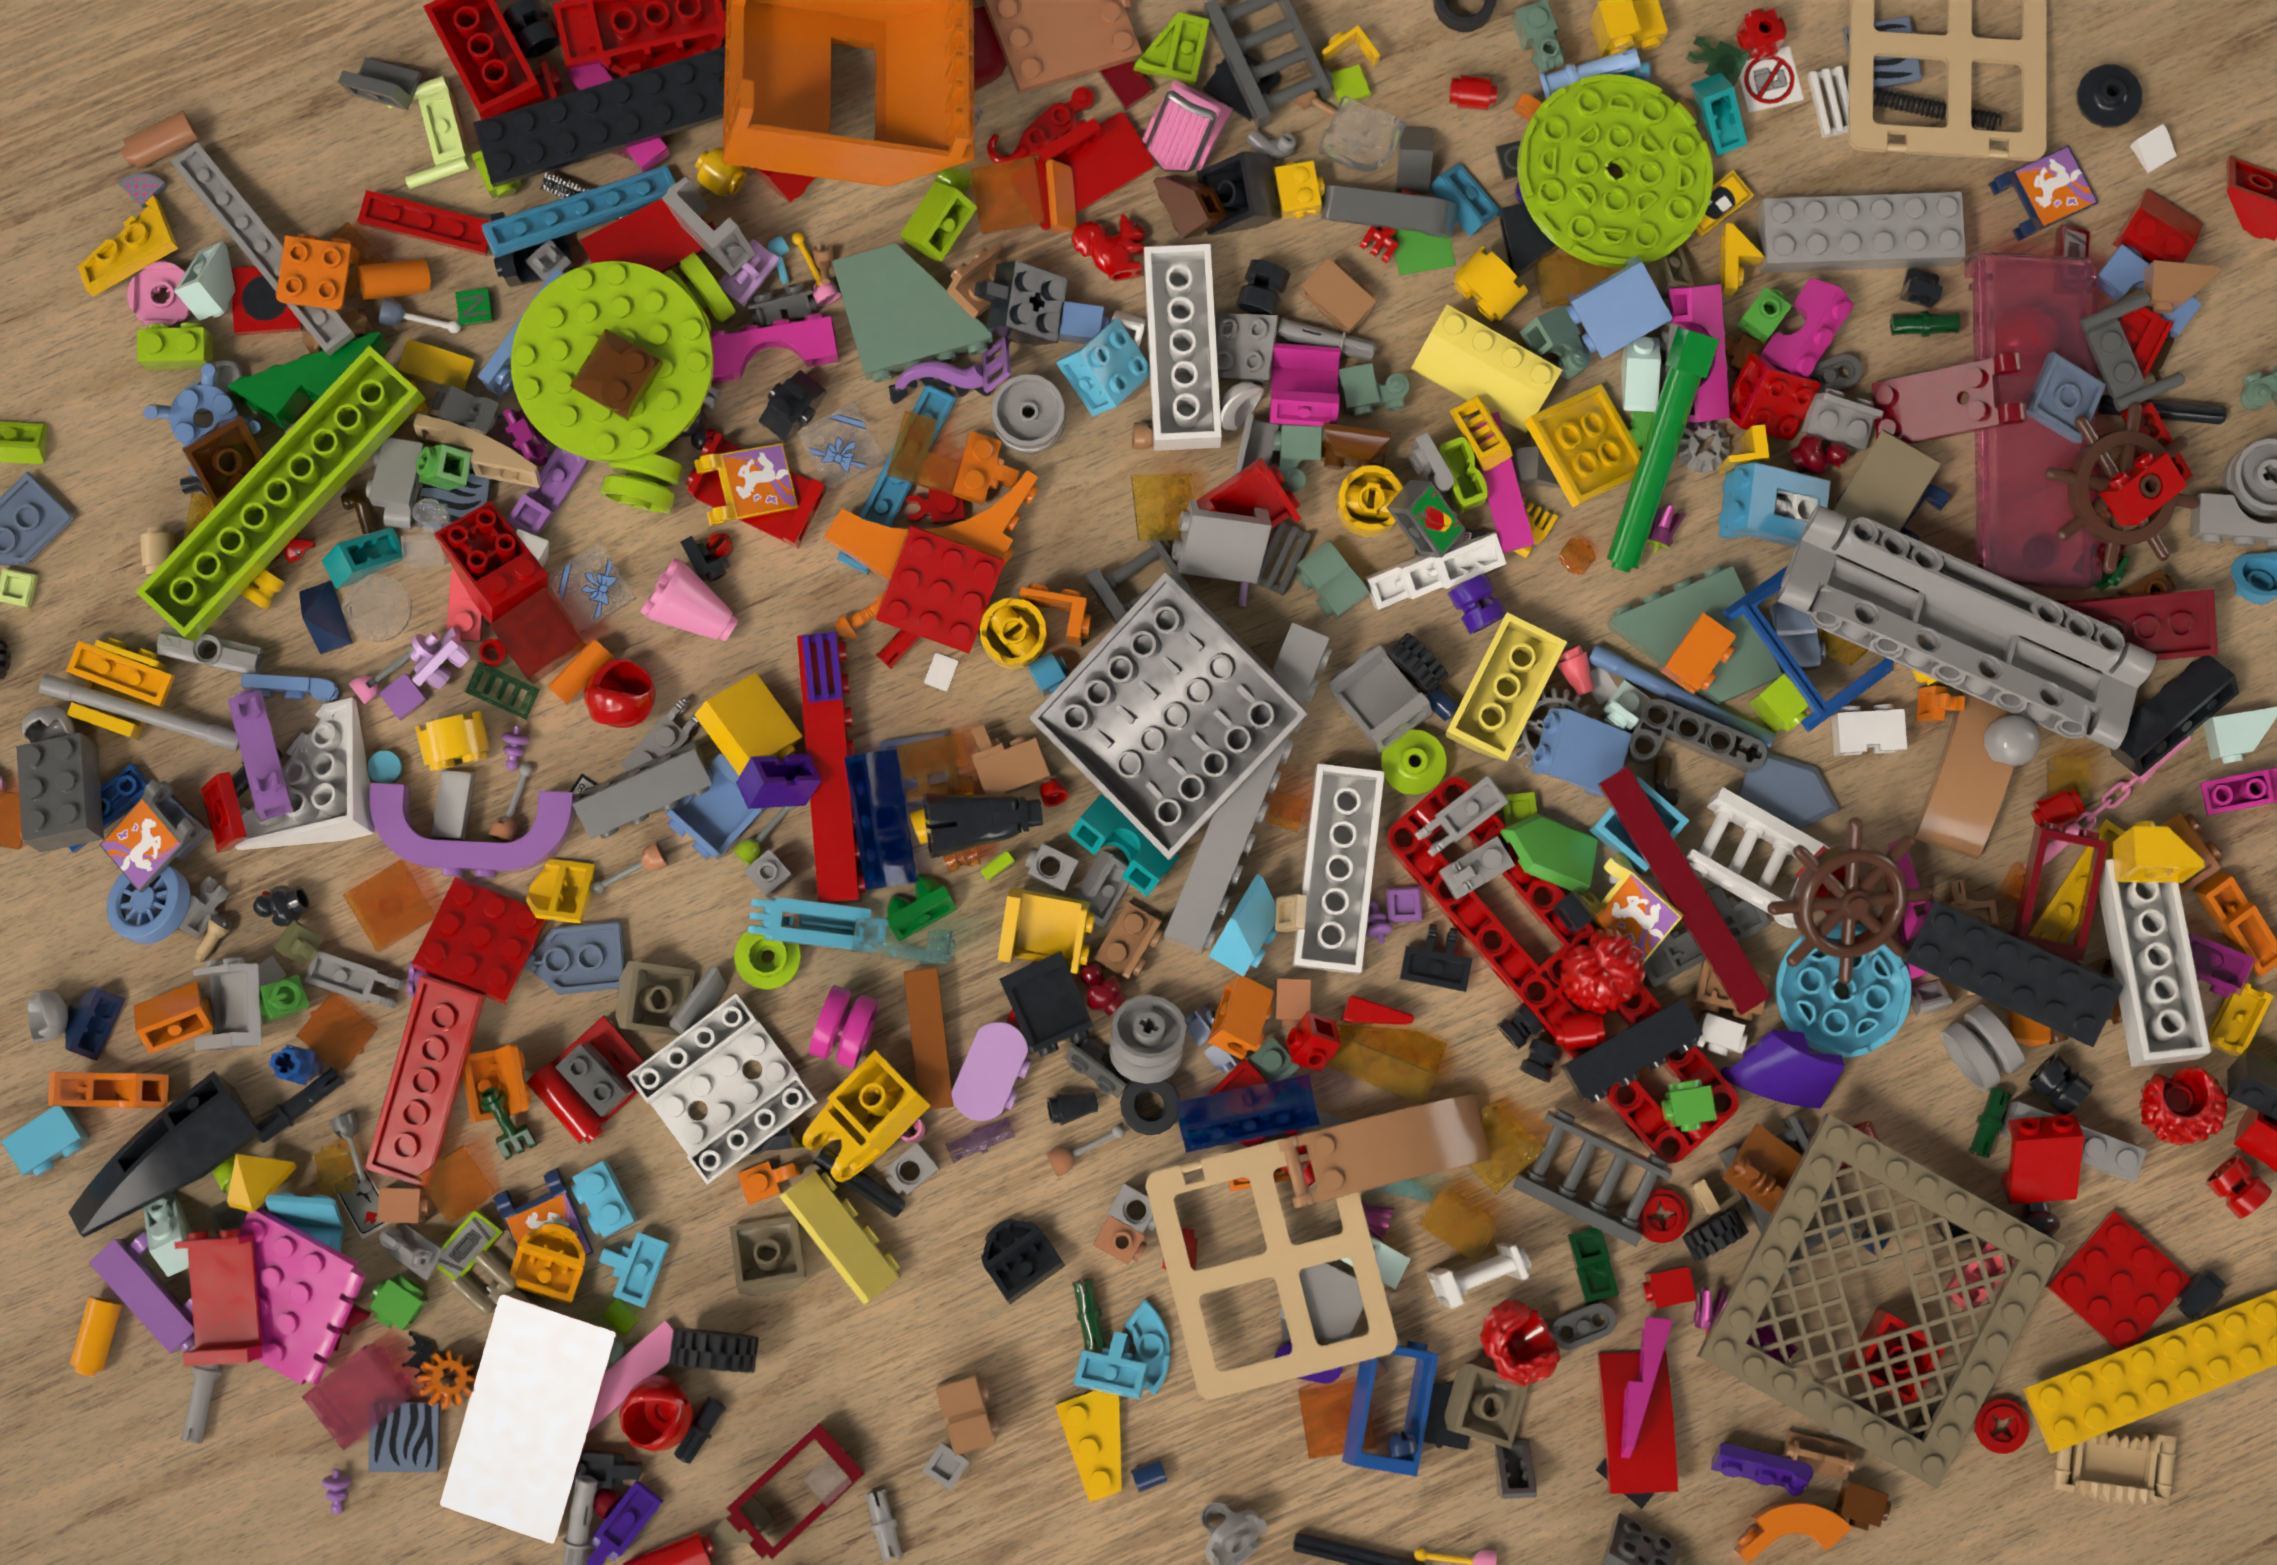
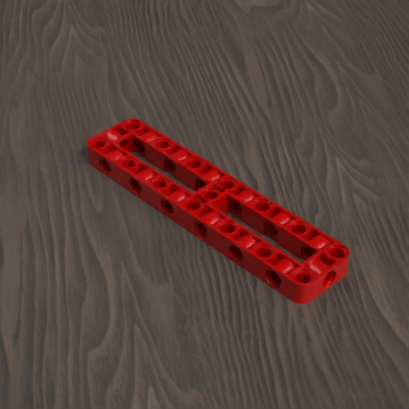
(1518, 970)

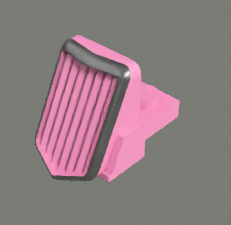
(1185, 128)

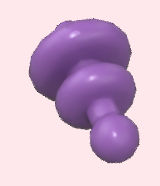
(514, 750)
(1376, 919)
(336, 1484)

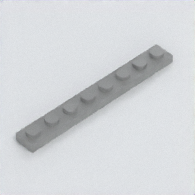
(254, 240)

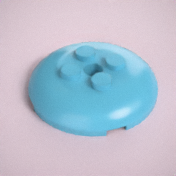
(1847, 1027)

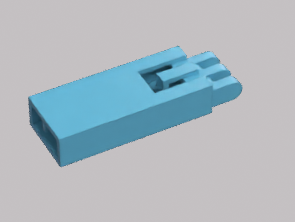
(818, 922)

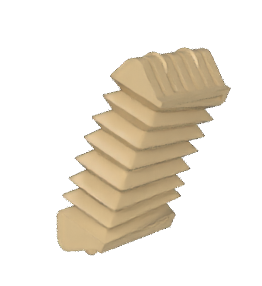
(2119, 1468)

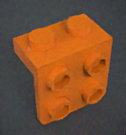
(315, 271)
(1070, 601)
(499, 1069)

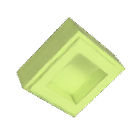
(17, 587)

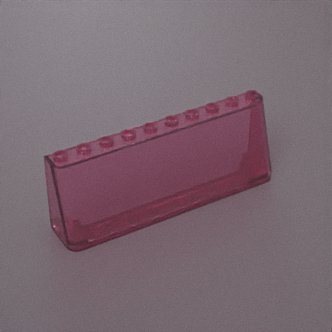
(2030, 309)

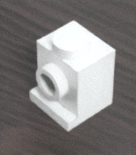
(1721, 1035)

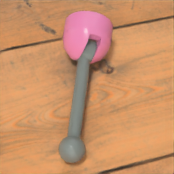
(367, 687)

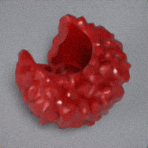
(1604, 972)
(2183, 1107)
(1519, 1343)

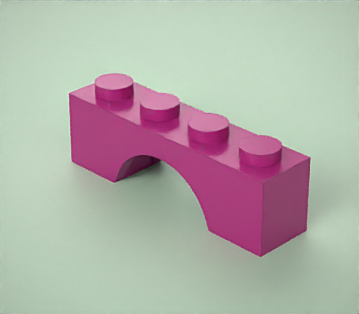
(1702, 311)
(810, 339)

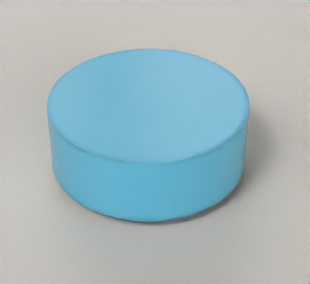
(385, 767)

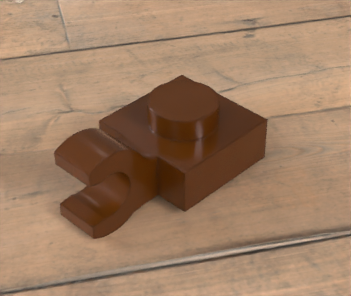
(1740, 350)

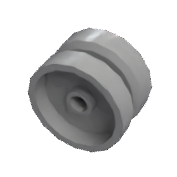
(1022, 395)
(2245, 479)
(1147, 1039)
(1982, 1048)

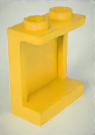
(108, 720)
(1043, 925)

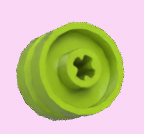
(702, 289)
(642, 483)

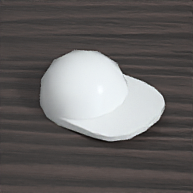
(1238, 402)

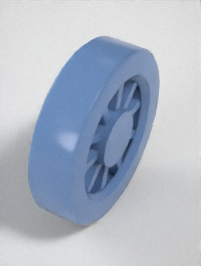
(149, 914)

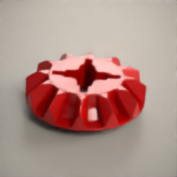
(1673, 1226)
(2017, 1426)

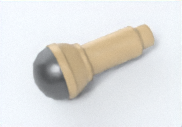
(218, 927)

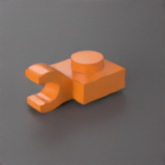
(1934, 703)
(763, 1181)

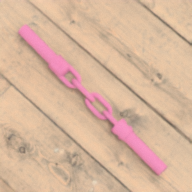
(2057, 846)

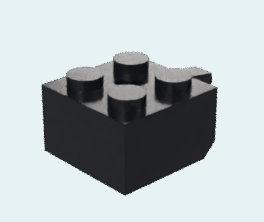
(1024, 303)

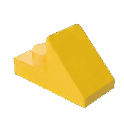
(1735, 250)

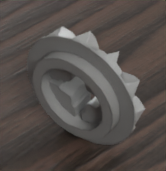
(1704, 461)

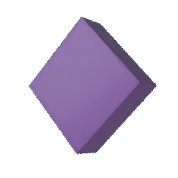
(403, 696)
(1403, 905)

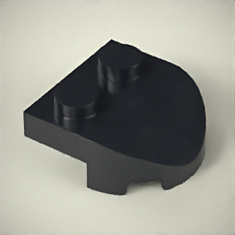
(1019, 1257)

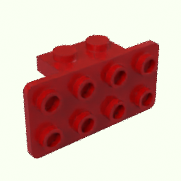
(1100, 159)

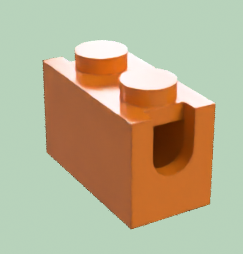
(1699, 653)
(1241, 1016)
(173, 1017)

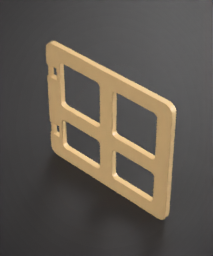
(1958, 51)
(1280, 1261)

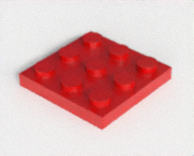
(939, 589)
(479, 940)
(2117, 1282)

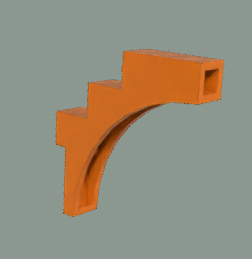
(880, 545)

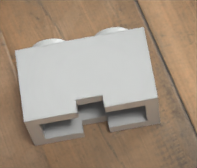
(1878, 729)

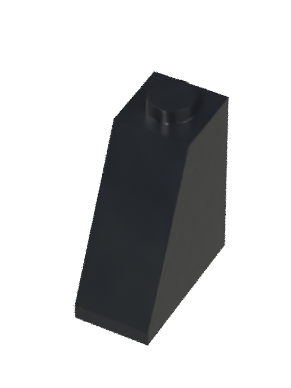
(1523, 239)

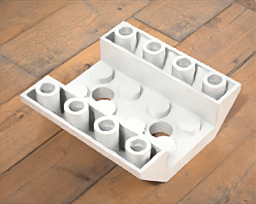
(709, 1068)

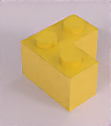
(1627, 24)

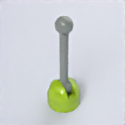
(749, 849)

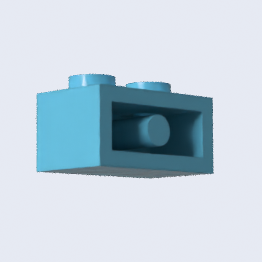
(604, 1199)

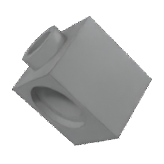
(769, 874)
(1058, 881)
(925, 1163)
(1119, 1206)

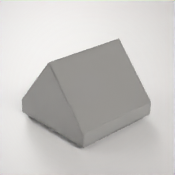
(1930, 998)

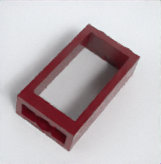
(2031, 880)
(741, 1522)

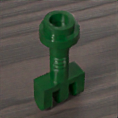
(493, 1100)

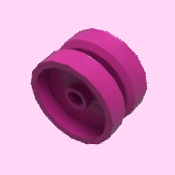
(849, 1028)

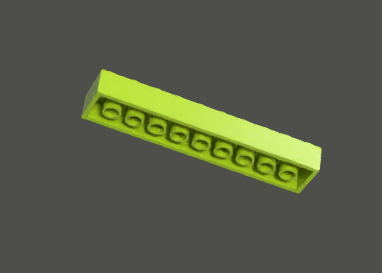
(280, 495)

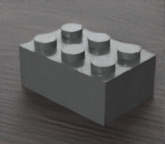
(60, 792)

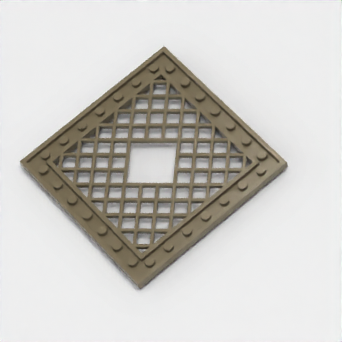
(1991, 1344)

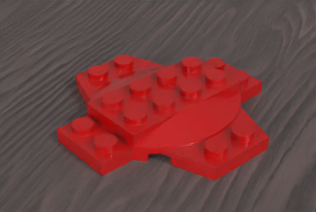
(638, 33)

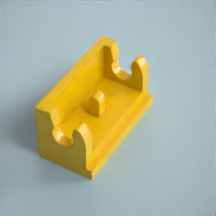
(2238, 1020)

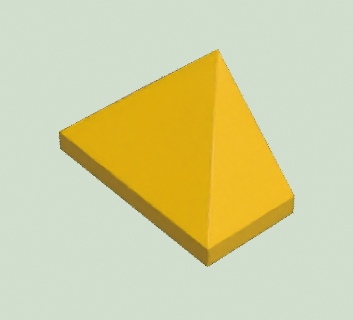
(255, 1179)

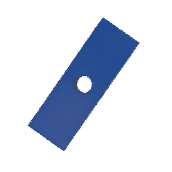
(120, 796)

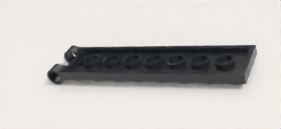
(603, 118)

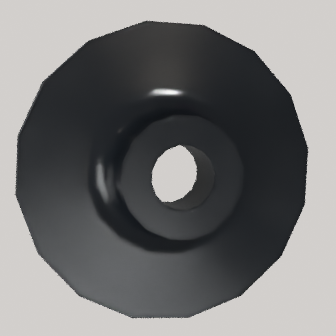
(2104, 109)

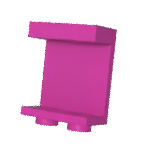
(1304, 385)

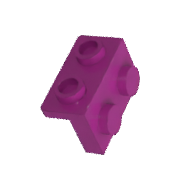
(2220, 966)

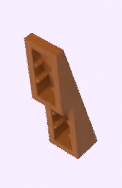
(928, 1037)

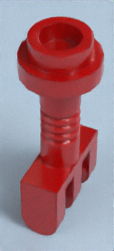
(1382, 238)

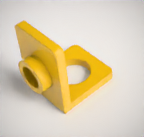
(1343, 40)

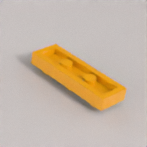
(120, 673)

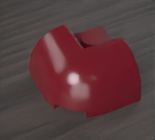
(988, 57)

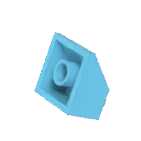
(1247, 929)

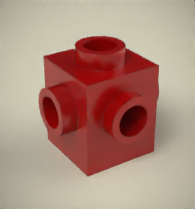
(1755, 41)
(1313, 1041)

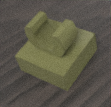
(299, 943)

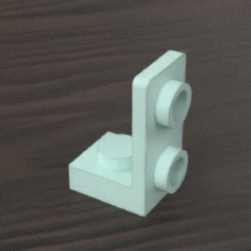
(1624, 707)

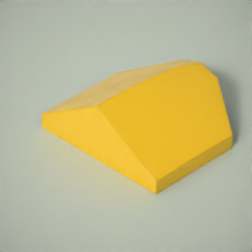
(562, 891)

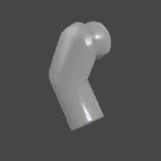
(1277, 148)

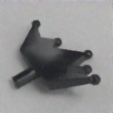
(423, 1352)

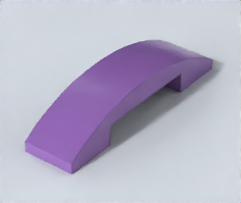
(540, 504)

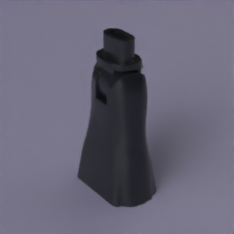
(969, 821)

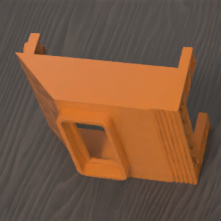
(782, 87)

